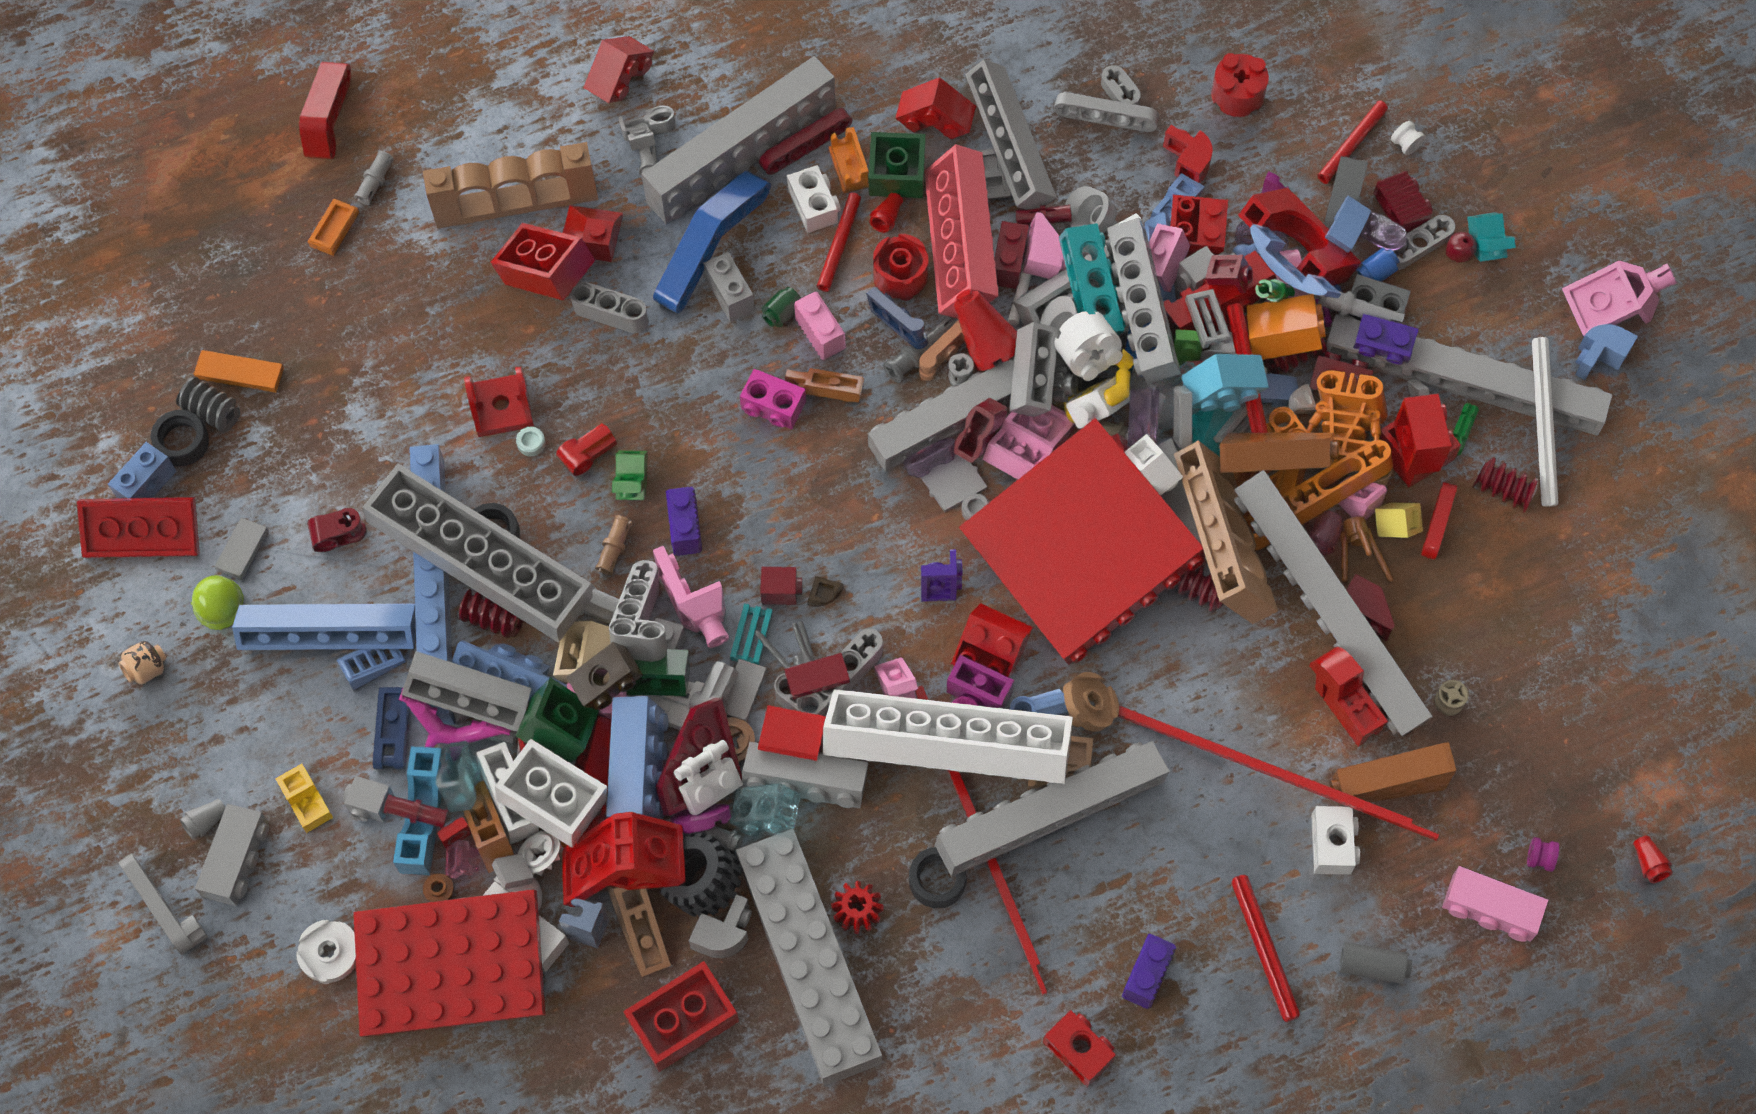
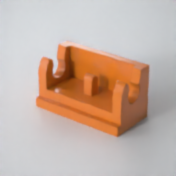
(849, 161)

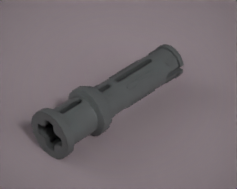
(910, 356)

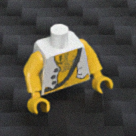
(1103, 398)

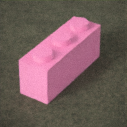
(1494, 904)

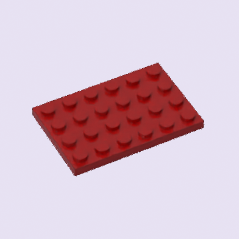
(449, 963)

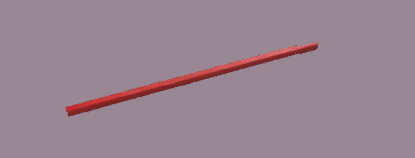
(1274, 771)
(997, 875)

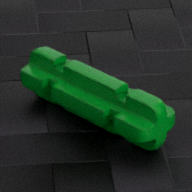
(1465, 424)

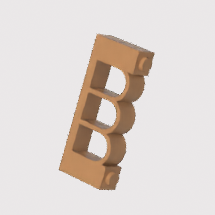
(573, 187)
(1225, 534)

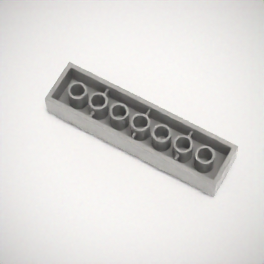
(739, 140)
(478, 552)
(809, 957)

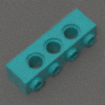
(1079, 270)

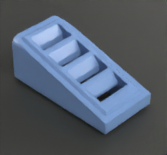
(367, 675)

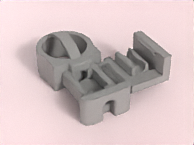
(641, 131)

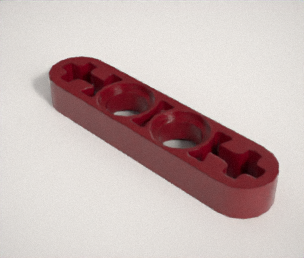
(805, 141)

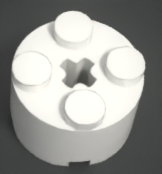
(1088, 345)

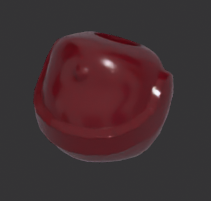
(1461, 247)

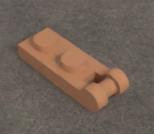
(940, 351)

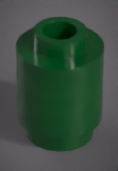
(780, 307)

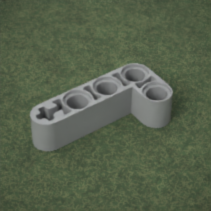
(631, 617)
(851, 654)

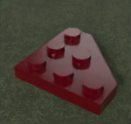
(703, 725)

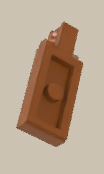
(828, 384)

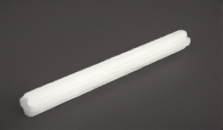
(1545, 422)

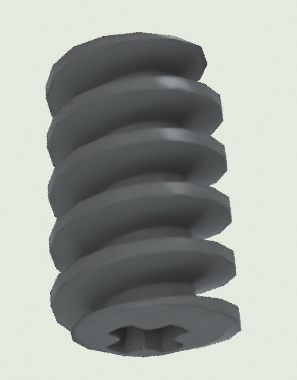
(208, 404)

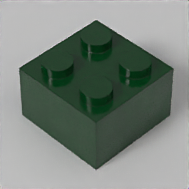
(896, 164)
(557, 721)

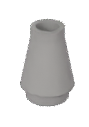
(203, 818)

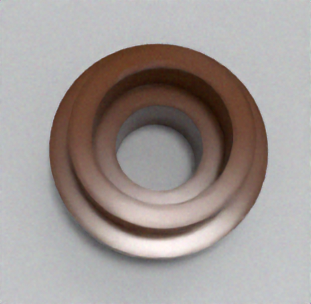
(445, 894)

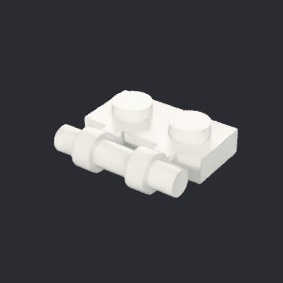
(712, 784)

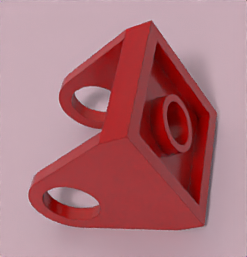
(486, 393)

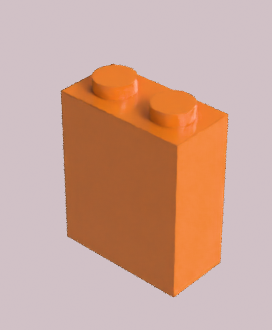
(1286, 326)

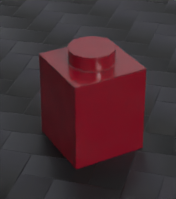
(780, 585)

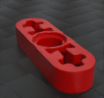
(1439, 520)

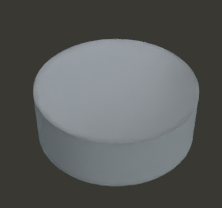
(972, 505)

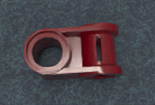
(334, 529)

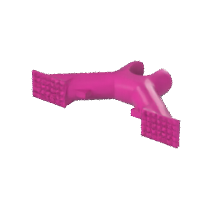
(446, 733)

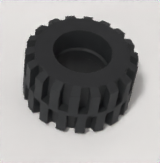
(717, 882)

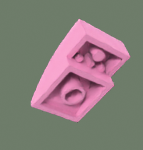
(1027, 441)

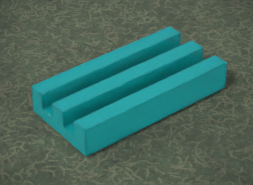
(756, 612)

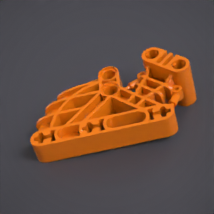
(1346, 412)

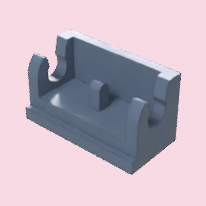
(588, 926)

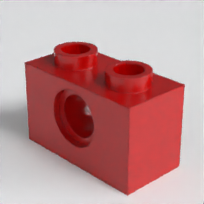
(1084, 1066)

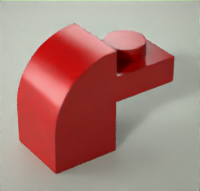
(1193, 151)
(1337, 672)

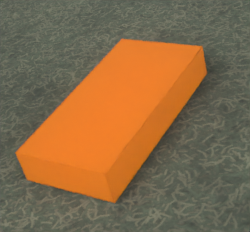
(333, 227)

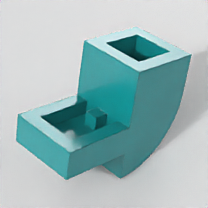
(1490, 236)

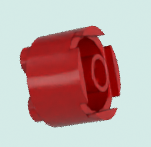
(1240, 84)
(900, 266)

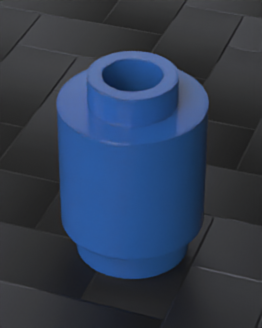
(1379, 265)

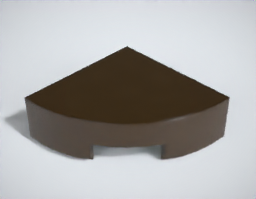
(824, 592)

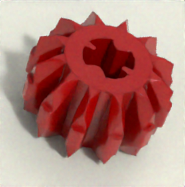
(863, 898)

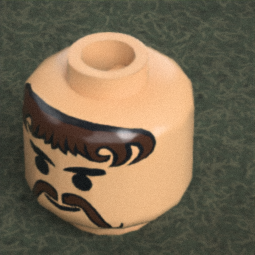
(142, 662)

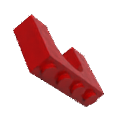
(1286, 213)

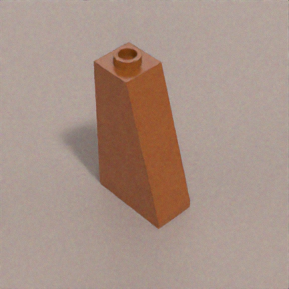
(1276, 451)
(1398, 775)

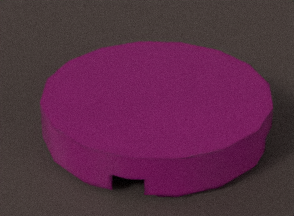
(704, 820)

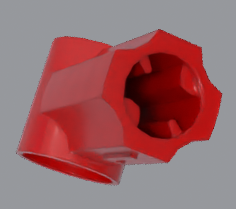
(581, 453)

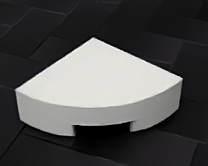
(1302, 400)

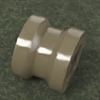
(1455, 692)

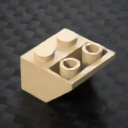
(578, 646)

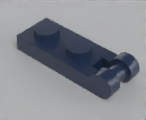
(897, 318)
(390, 729)

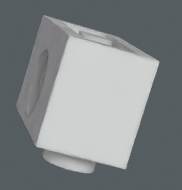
(1330, 857)

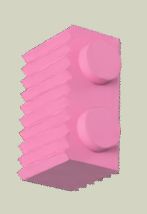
(819, 325)

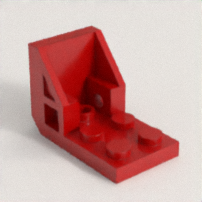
(624, 853)

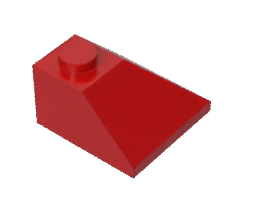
(596, 228)

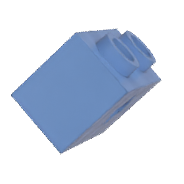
(142, 474)

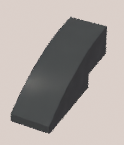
(1347, 183)

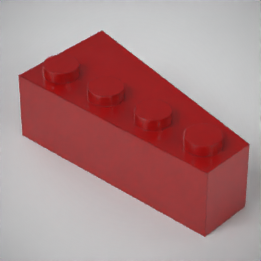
(1178, 312)

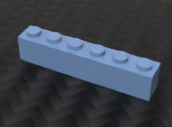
(325, 626)

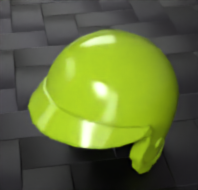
(216, 601)

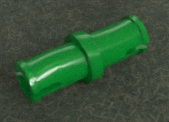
(1274, 290)

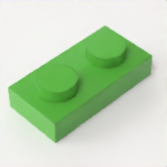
(1187, 346)

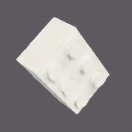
(551, 793)

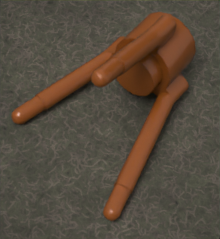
(1359, 534)

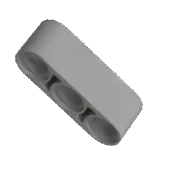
(617, 316)

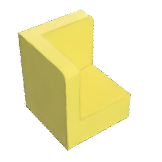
(1398, 520)

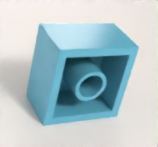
(1226, 381)

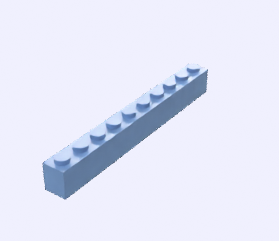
(430, 581)

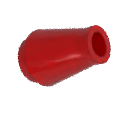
(885, 214)
(1652, 861)

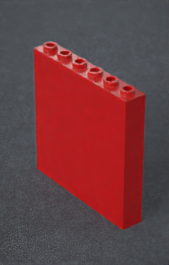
(1083, 542)

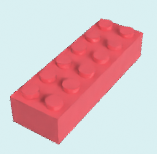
(960, 227)

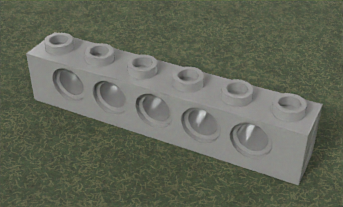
(1163, 360)

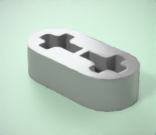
(1124, 86)

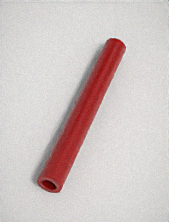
(1353, 141)
(839, 242)

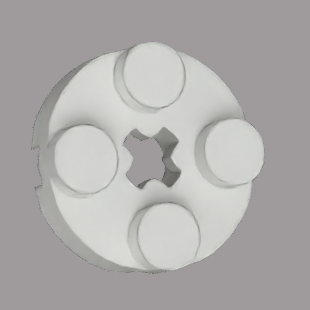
(311, 948)

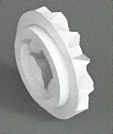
(539, 843)

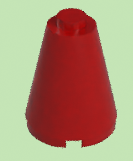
(984, 330)

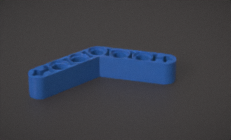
(703, 236)

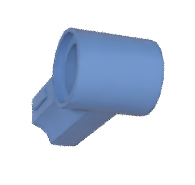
(1046, 703)

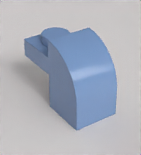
(1604, 343)

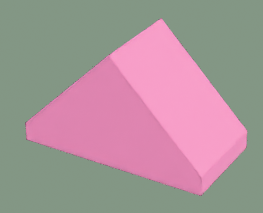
(1364, 501)

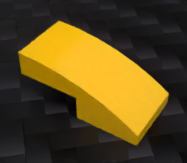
(304, 798)

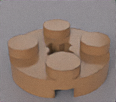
(1076, 699)

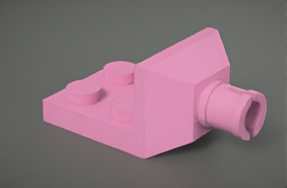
(1617, 294)
(696, 610)

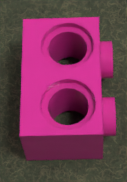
(776, 393)

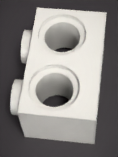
(808, 200)
(1154, 465)

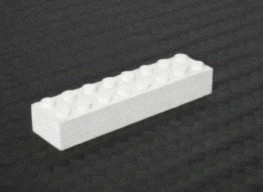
(947, 736)

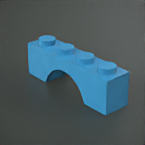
(417, 841)

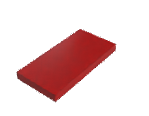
(138, 527)

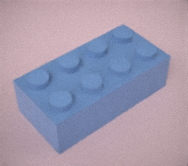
(636, 756)

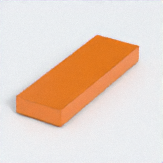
(239, 371)

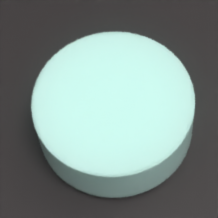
(530, 441)

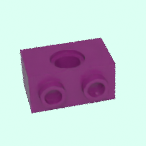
(979, 683)

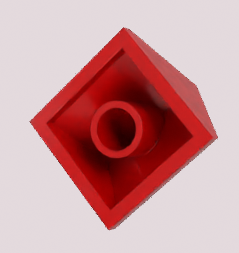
(792, 733)

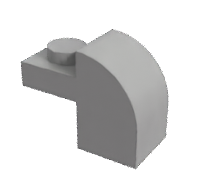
(721, 938)

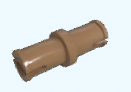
(613, 545)

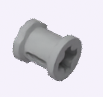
(959, 370)

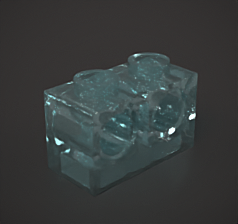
(765, 809)

